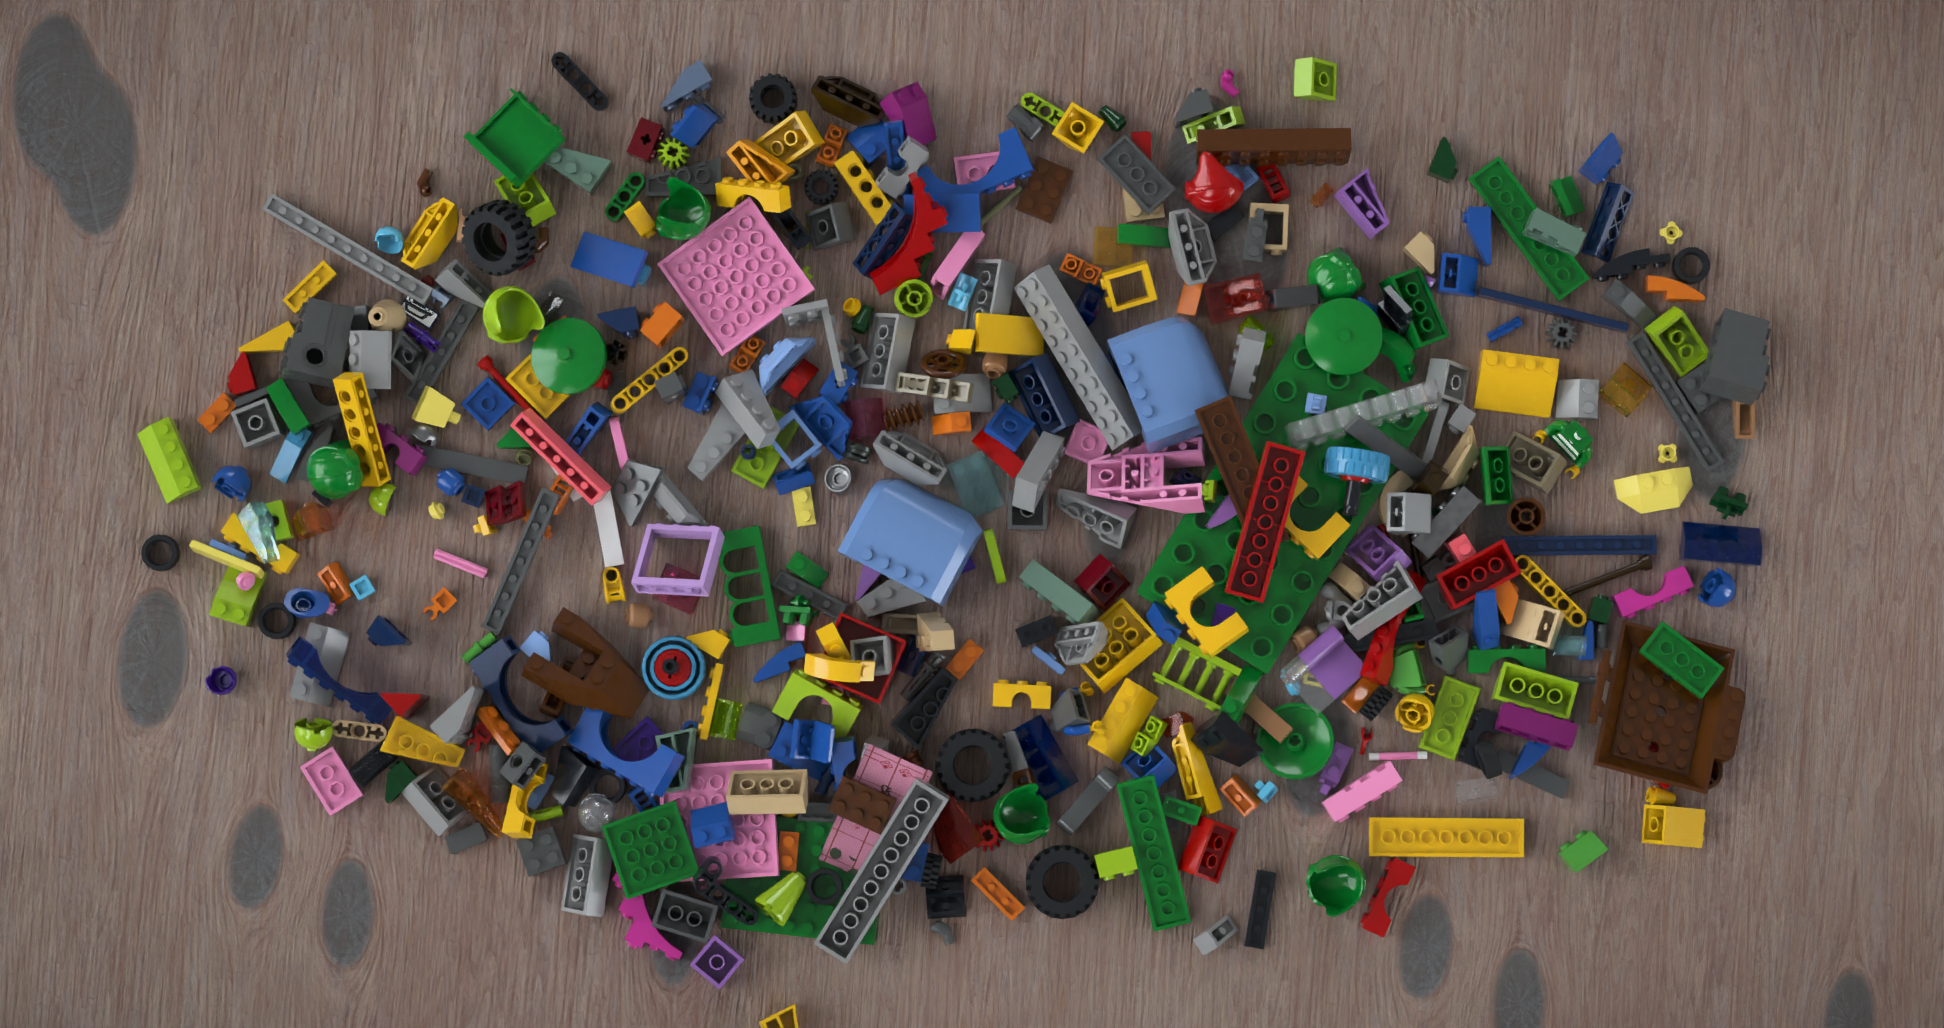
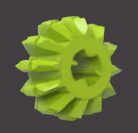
(668, 159)

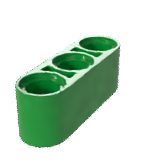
(626, 187)

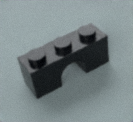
(1484, 721)

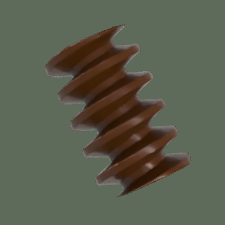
(903, 415)

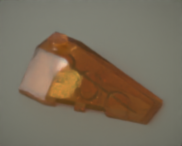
(469, 795)

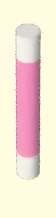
(1398, 755)

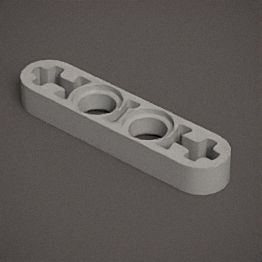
(1435, 431)

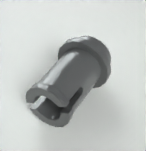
(1601, 636)

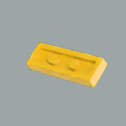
(310, 286)

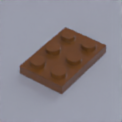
(1044, 190)
(862, 804)

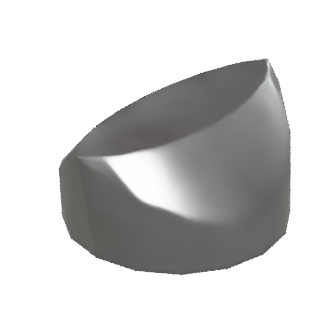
(838, 478)

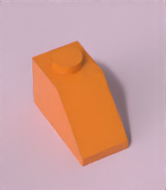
(951, 423)
(1506, 600)

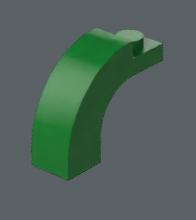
(1399, 352)

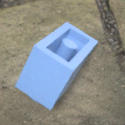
(538, 644)

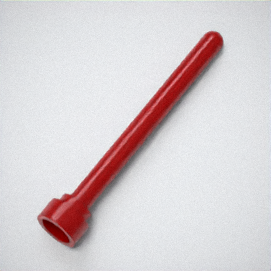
(487, 364)

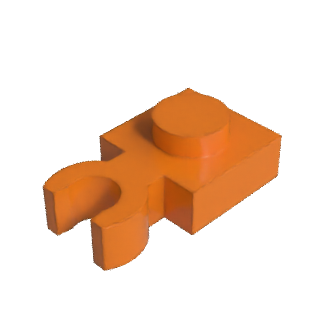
(442, 602)

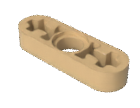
(374, 727)

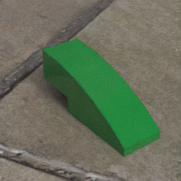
(1142, 236)
(288, 406)

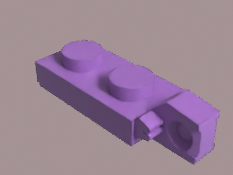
(1335, 767)

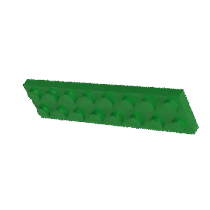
(1512, 209)
(1153, 852)

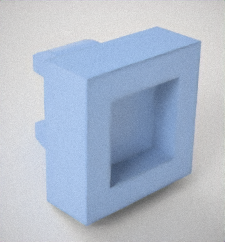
(1315, 403)

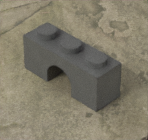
(671, 387)

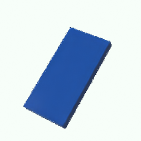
(962, 210)
(609, 259)

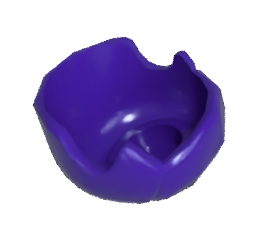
(221, 680)

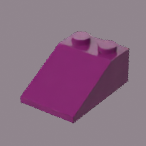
(913, 109)

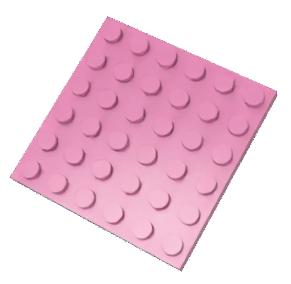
(736, 276)
(757, 839)

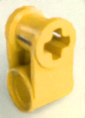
(613, 587)

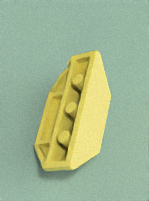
(1654, 490)

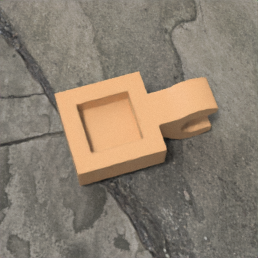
(460, 224)

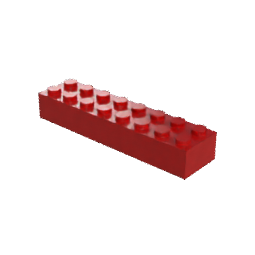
(1264, 521)

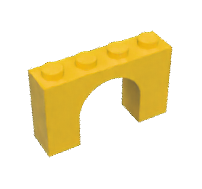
(1315, 541)
(1213, 638)

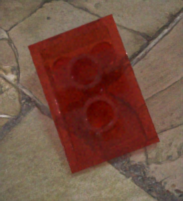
(1235, 298)
(955, 832)

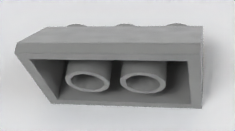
(371, 355)
(432, 802)

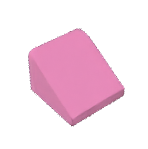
(795, 632)

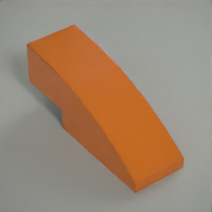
(1672, 290)

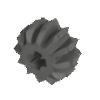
(1554, 329)

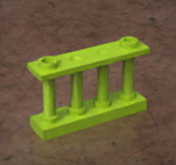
(1195, 653)

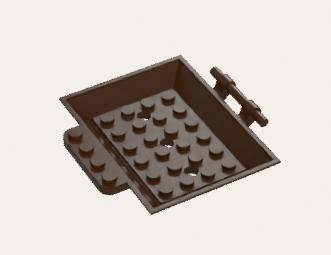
(1689, 733)

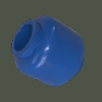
(450, 482)

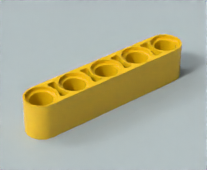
(640, 384)
(1558, 594)

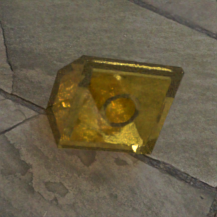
(1625, 389)

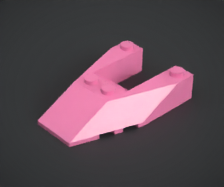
(1140, 476)

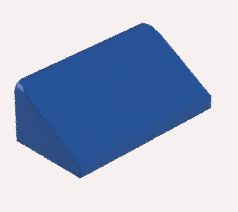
(792, 480)

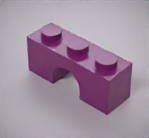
(410, 458)

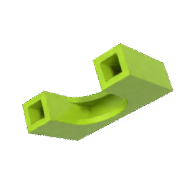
(802, 685)

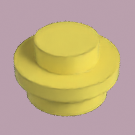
(436, 510)

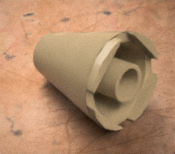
(387, 316)

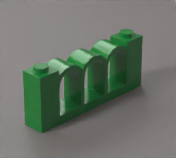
(760, 632)

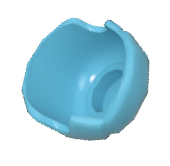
(389, 240)

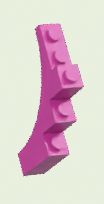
(641, 929)

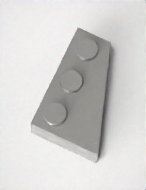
(1246, 362)

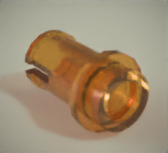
(1317, 198)

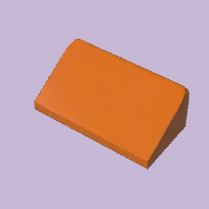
(1189, 299)
(336, 582)
(1359, 694)
(1240, 795)

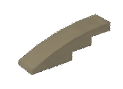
(934, 387)

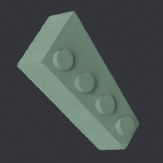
(1058, 593)

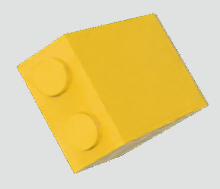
(1673, 826)

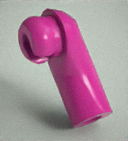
(1227, 83)

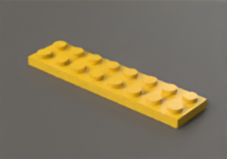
(1446, 837)

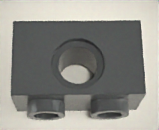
(522, 765)

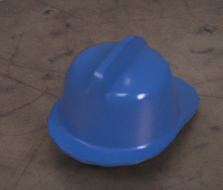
(306, 602)

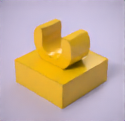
(483, 527)

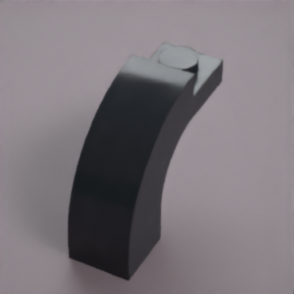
(792, 228)

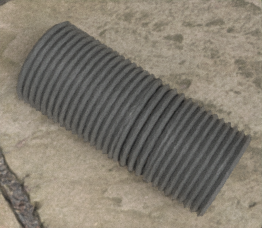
(499, 786)

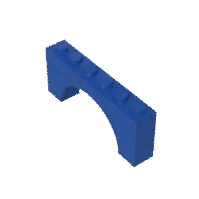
(1011, 164)
(651, 773)

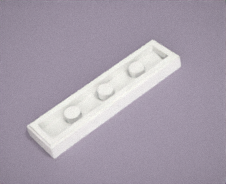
(609, 531)

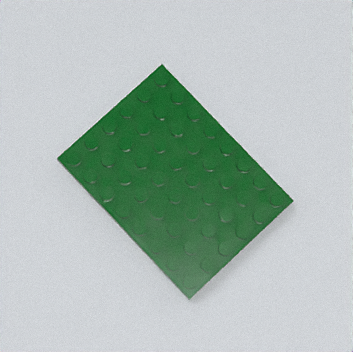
(807, 916)

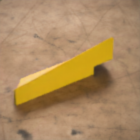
(1194, 772)

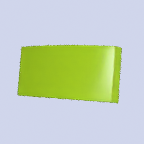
(1209, 491)
(1146, 740)

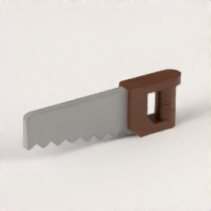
(1017, 760)

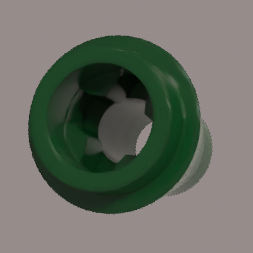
(1112, 118)
(862, 320)

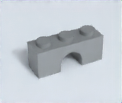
(895, 181)

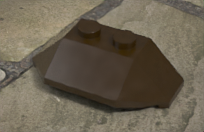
(848, 100)

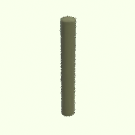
(1002, 203)

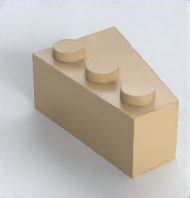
(934, 633)

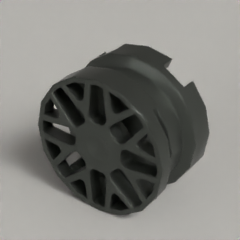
(858, 450)

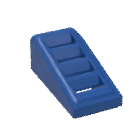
(1589, 632)
(634, 791)

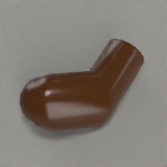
(423, 183)
(543, 240)

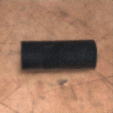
(371, 765)

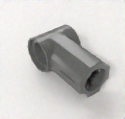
(1028, 125)

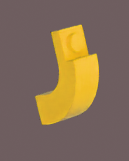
(837, 669)

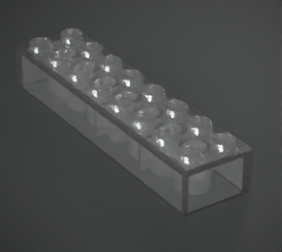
(1374, 410)

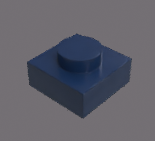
(473, 496)

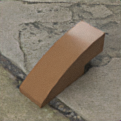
(1743, 420)

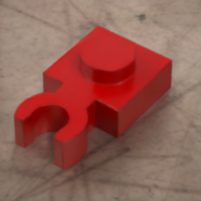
(481, 734)

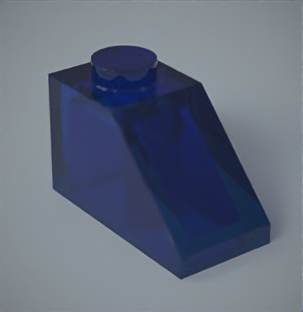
(1089, 303)

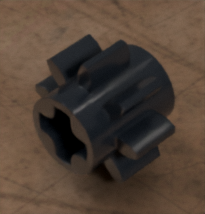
(616, 352)

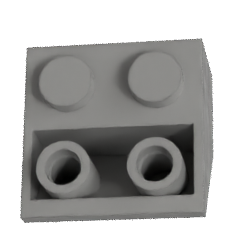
(1408, 513)

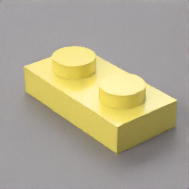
(804, 507)

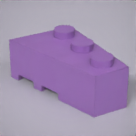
(1363, 204)

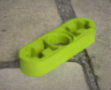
(1036, 99)
(994, 556)

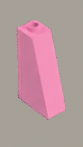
(955, 263)

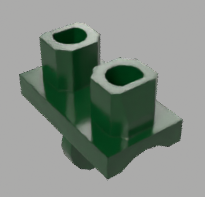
(1728, 505)

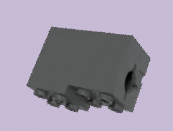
(319, 343)
(1736, 357)

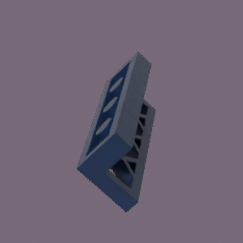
(1605, 220)
(886, 244)

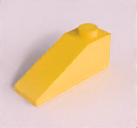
(641, 220)
(961, 340)
(271, 341)

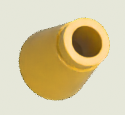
(1659, 796)

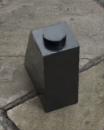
(572, 777)

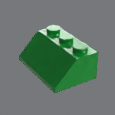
(1495, 475)

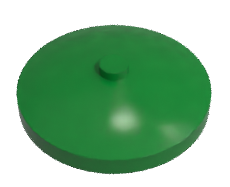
(1343, 336)
(569, 356)
(1304, 749)

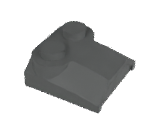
(759, 726)

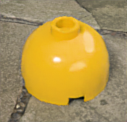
(1415, 712)

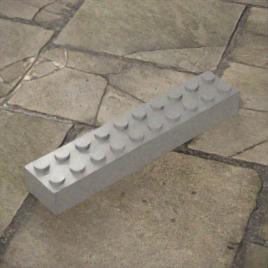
(1079, 356)
(882, 870)

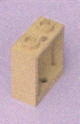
(1279, 209)

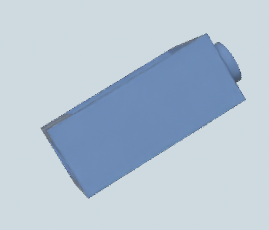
(813, 451)

